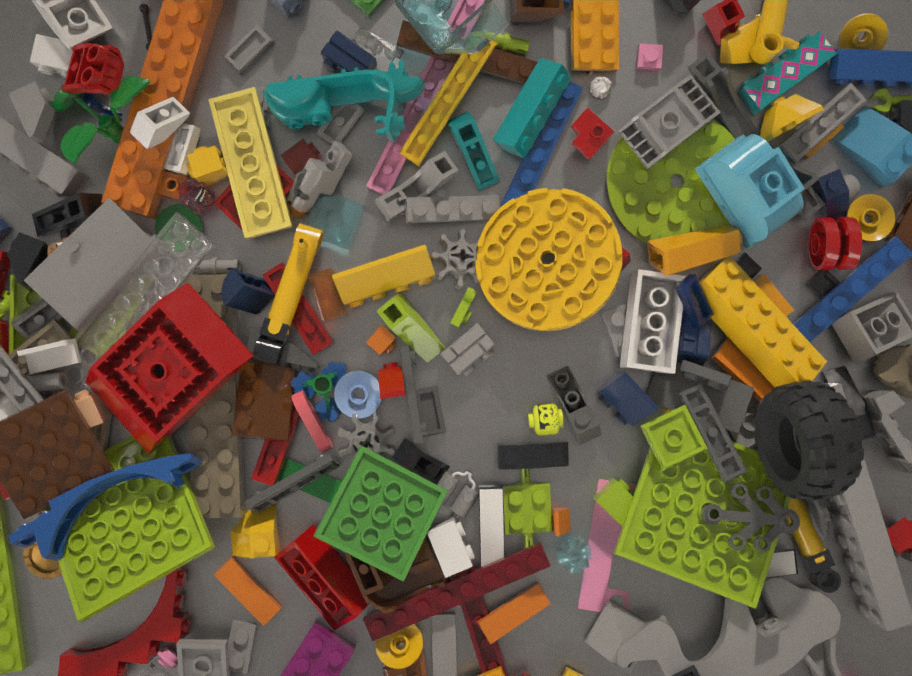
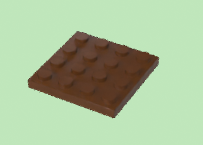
(48, 453)

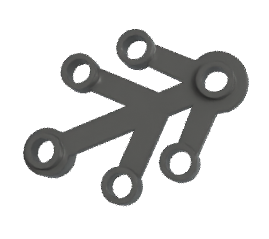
(755, 518)

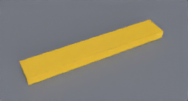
(444, 104)

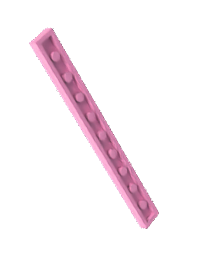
(434, 75)

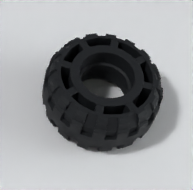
(808, 440)

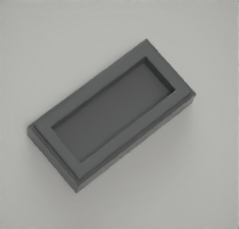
(431, 410)

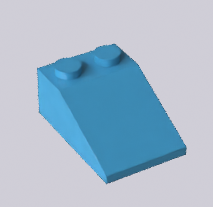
(876, 146)

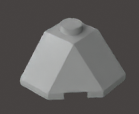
(34, 109)

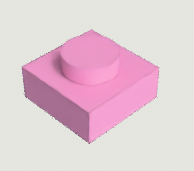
(649, 57)

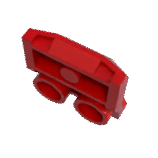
(94, 69)

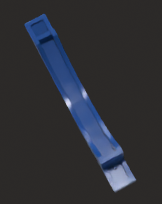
(55, 525)

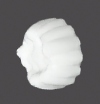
(600, 87)

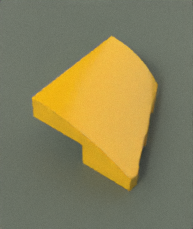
(737, 45)

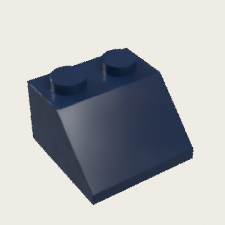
(626, 399)

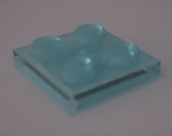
(337, 219)

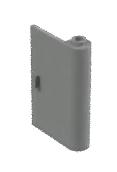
(83, 279)

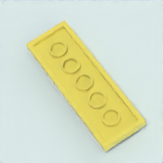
(250, 163)

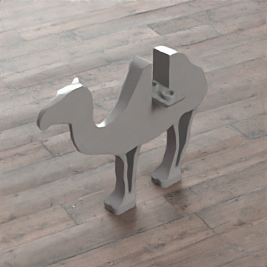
(796, 627)

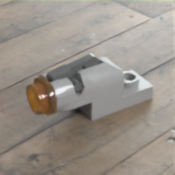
(317, 178)

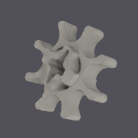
(452, 263)
(360, 434)

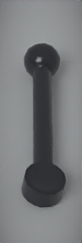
(144, 9)

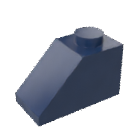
(834, 193)

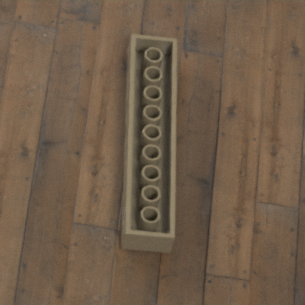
(221, 477)

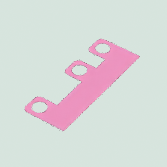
(602, 541)

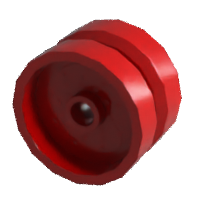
(835, 243)

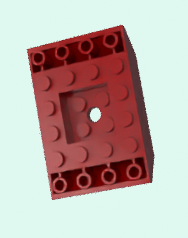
(197, 361)

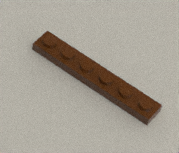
(498, 63)

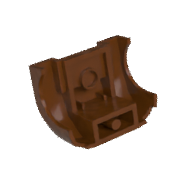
(388, 592)

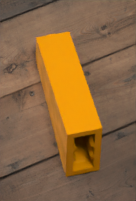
(693, 248)

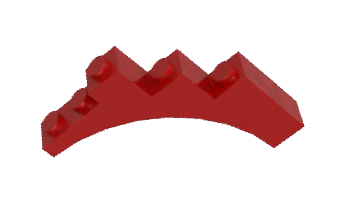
(141, 645)

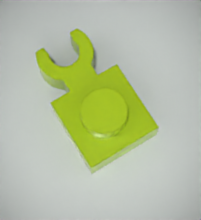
(462, 314)

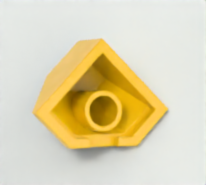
(787, 115)
(257, 534)

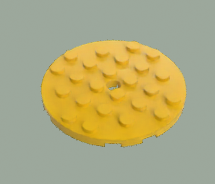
(555, 293)

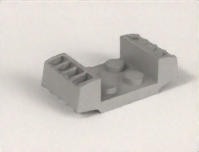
(668, 121)
(887, 431)

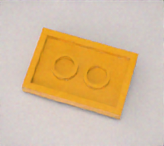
(595, 35)

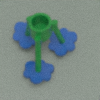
(322, 386)

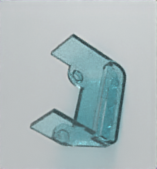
(440, 36)

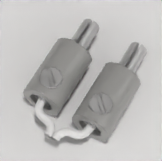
(465, 499)

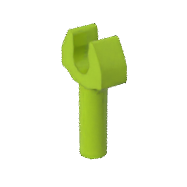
(888, 100)

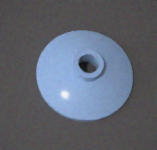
(349, 403)

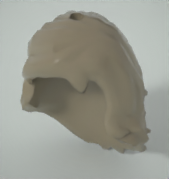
(895, 369)

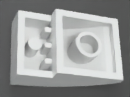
(74, 20)

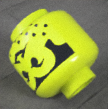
(546, 419)

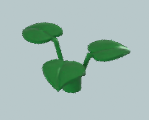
(80, 137)

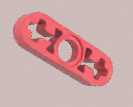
(312, 421)

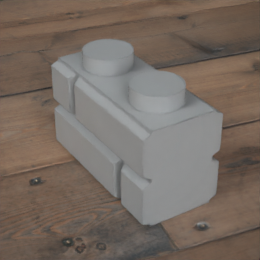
(468, 349)

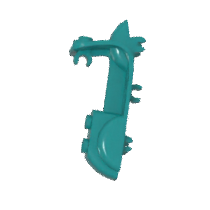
(311, 99)

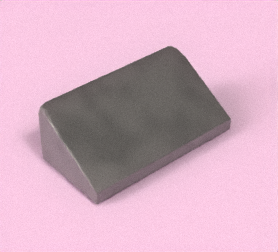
(34, 318)

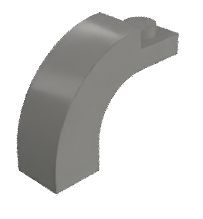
(424, 183)

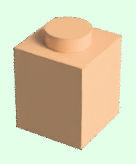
(91, 407)

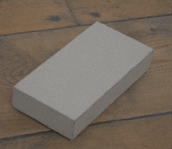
(248, 49)

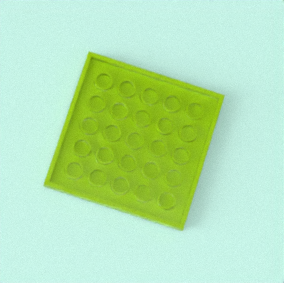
(131, 534)
(670, 536)

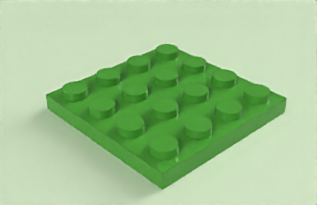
(381, 513)

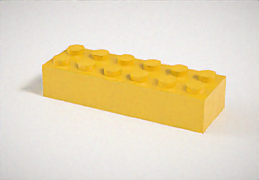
(758, 326)

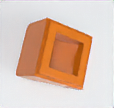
(560, 521)

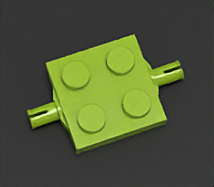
(527, 508)

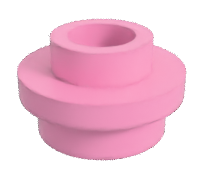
(167, 658)

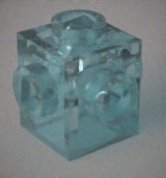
(572, 545)

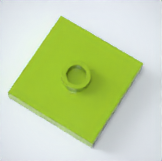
(673, 437)

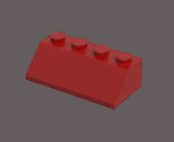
(323, 578)

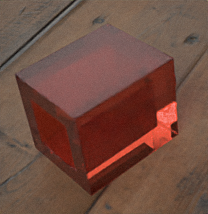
(299, 154)

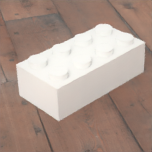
(652, 322)

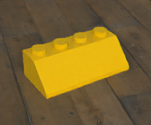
(383, 276)

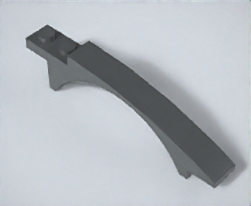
(720, 90)

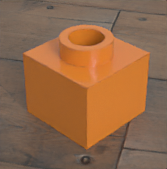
(166, 184)
(382, 341)

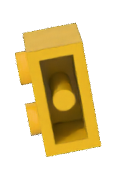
(207, 165)

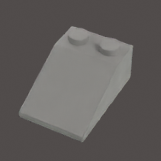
(874, 327)

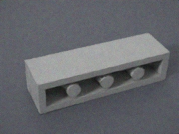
(39, 161)

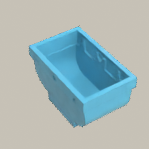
(752, 187)

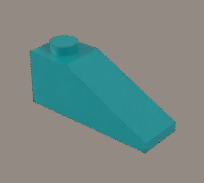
(473, 150)

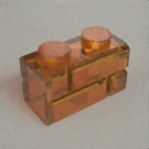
(327, 295)

